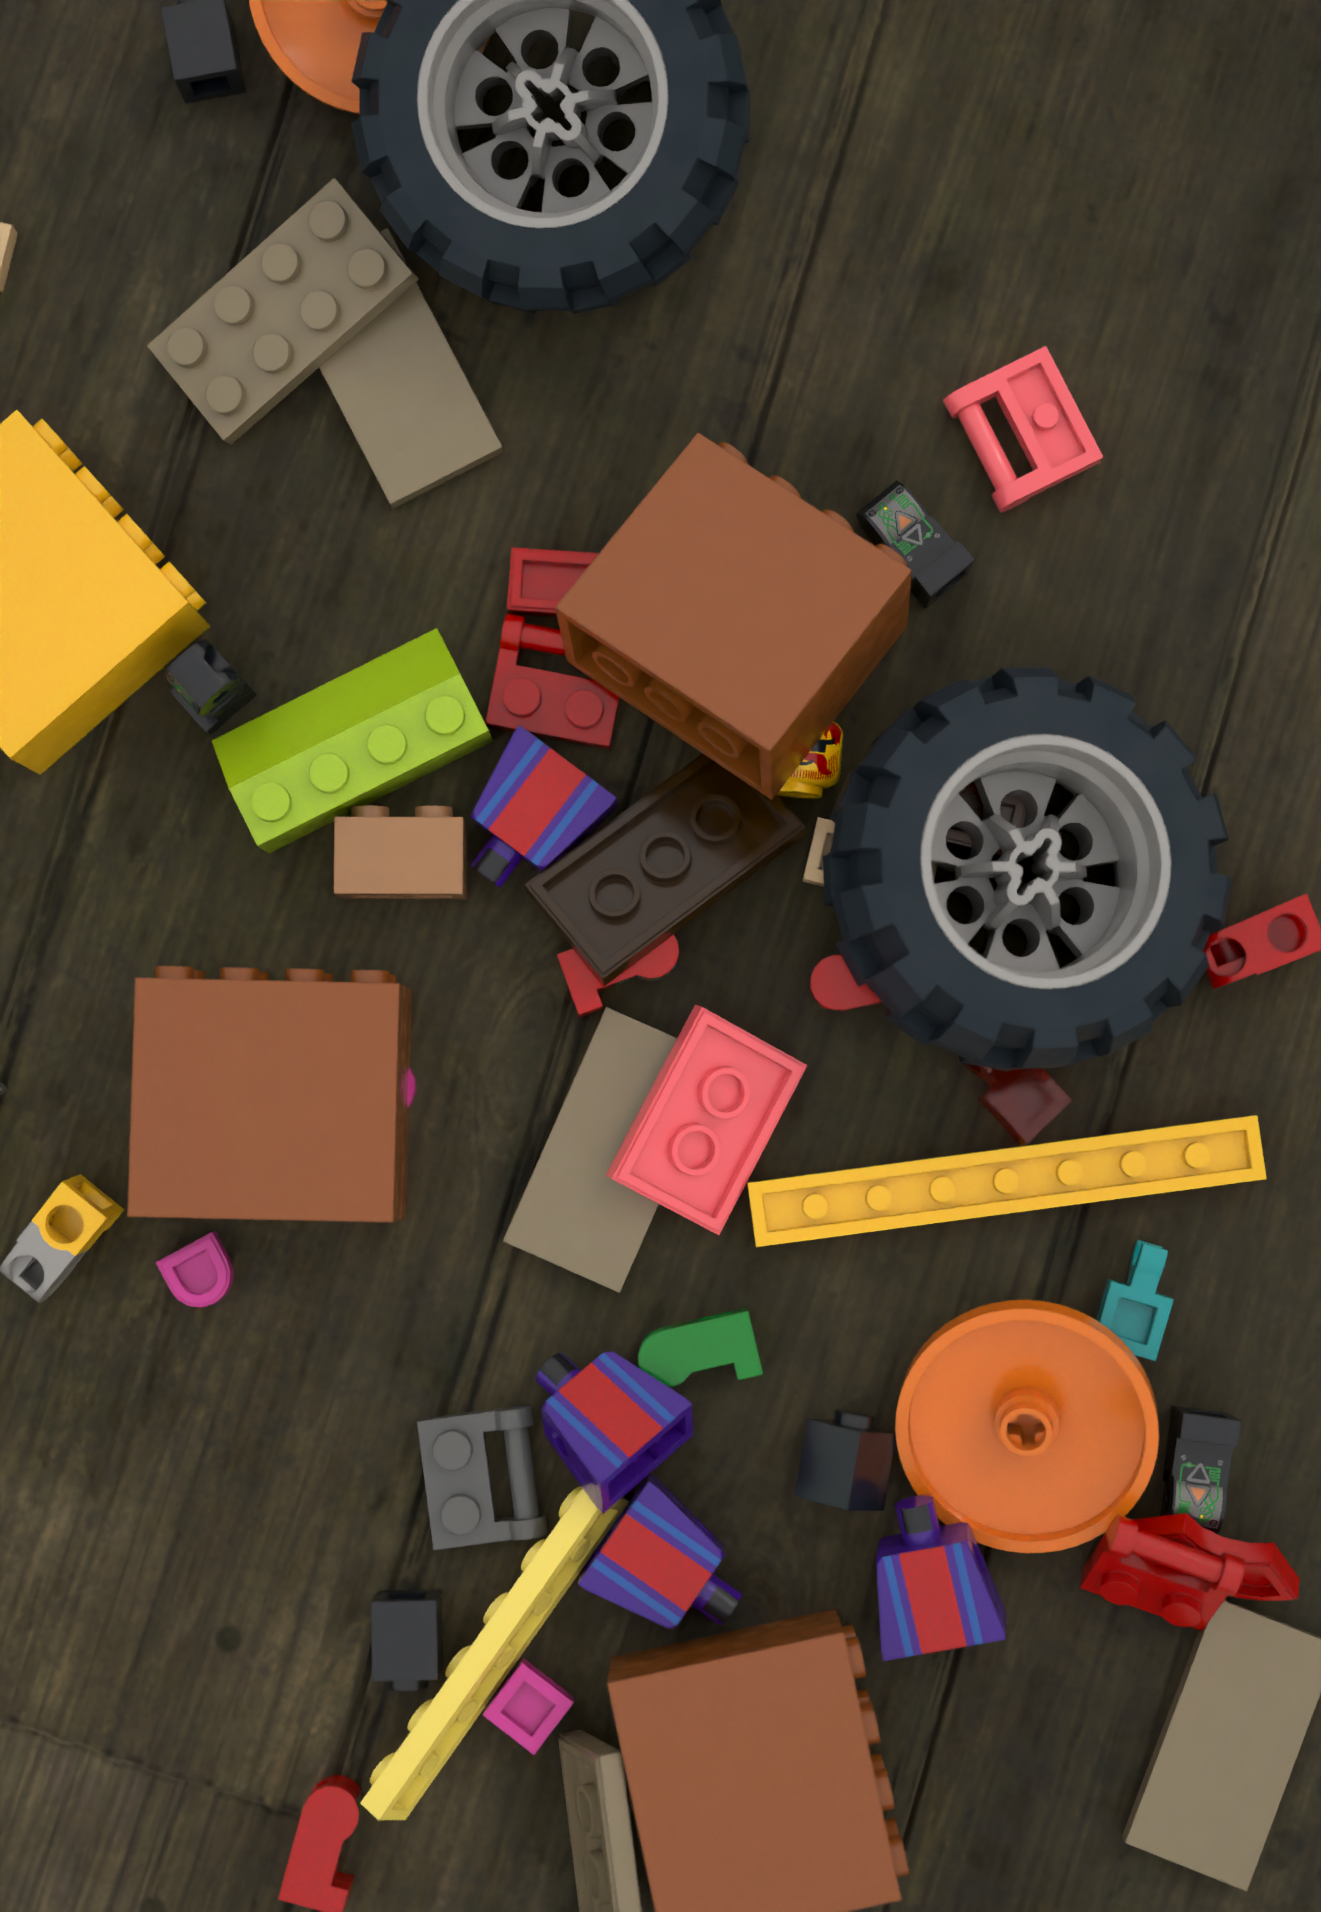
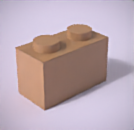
(400, 855)

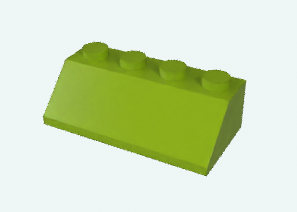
(350, 741)

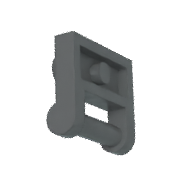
(461, 1482)

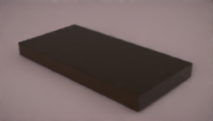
(661, 865)

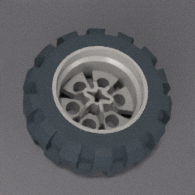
(585, 251)
(1129, 808)

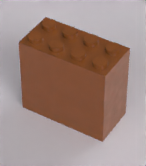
(735, 613)
(270, 1096)
(758, 1771)

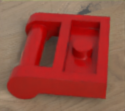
(547, 701)
(1160, 1575)

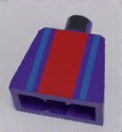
(535, 808)
(611, 1423)
(660, 1561)
(934, 1586)

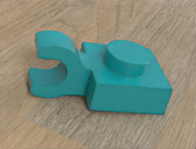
(1135, 1308)

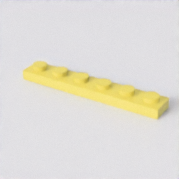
(483, 1666)

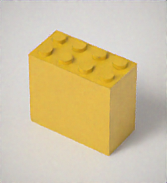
(78, 599)

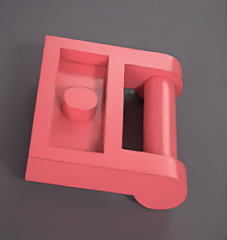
(1041, 419)

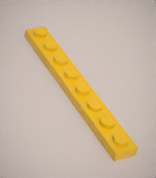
(1006, 1180)

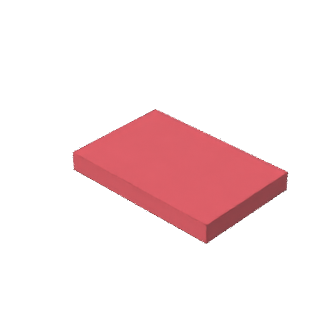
(706, 1119)

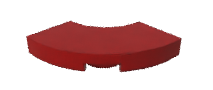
(1266, 1570)

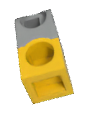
(59, 1237)

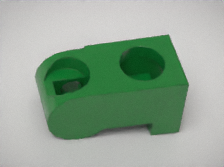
(701, 1344)

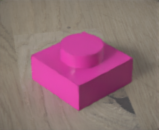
(528, 1706)

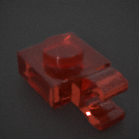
(1021, 1099)

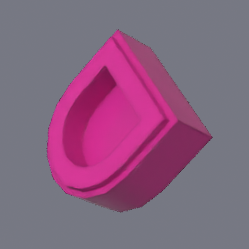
(199, 1272)

